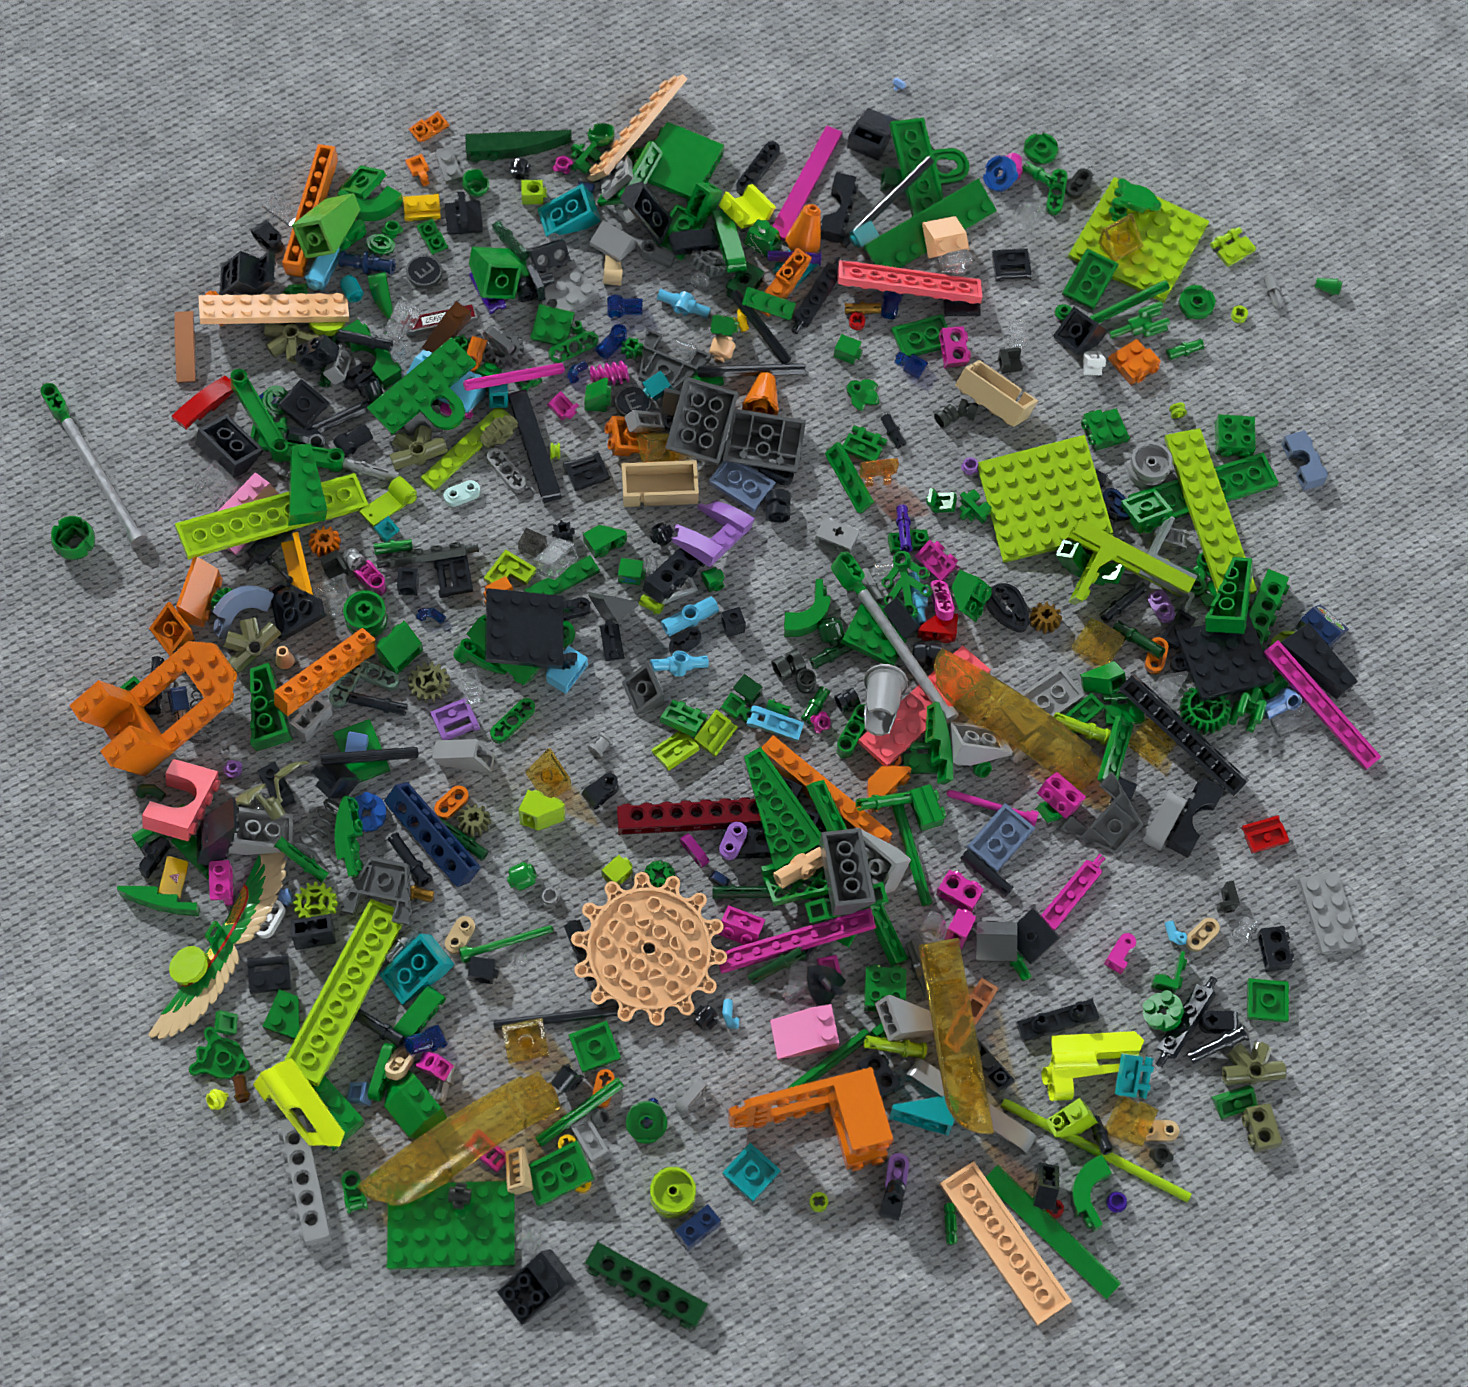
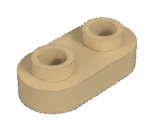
(460, 934)
(1201, 935)
(399, 1064)
(1159, 1131)

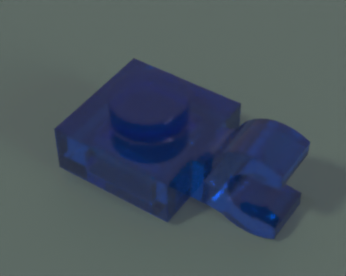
(912, 365)

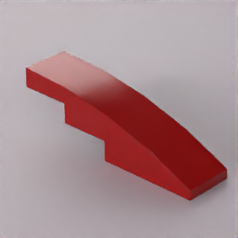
(203, 402)

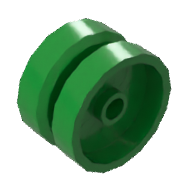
(365, 611)

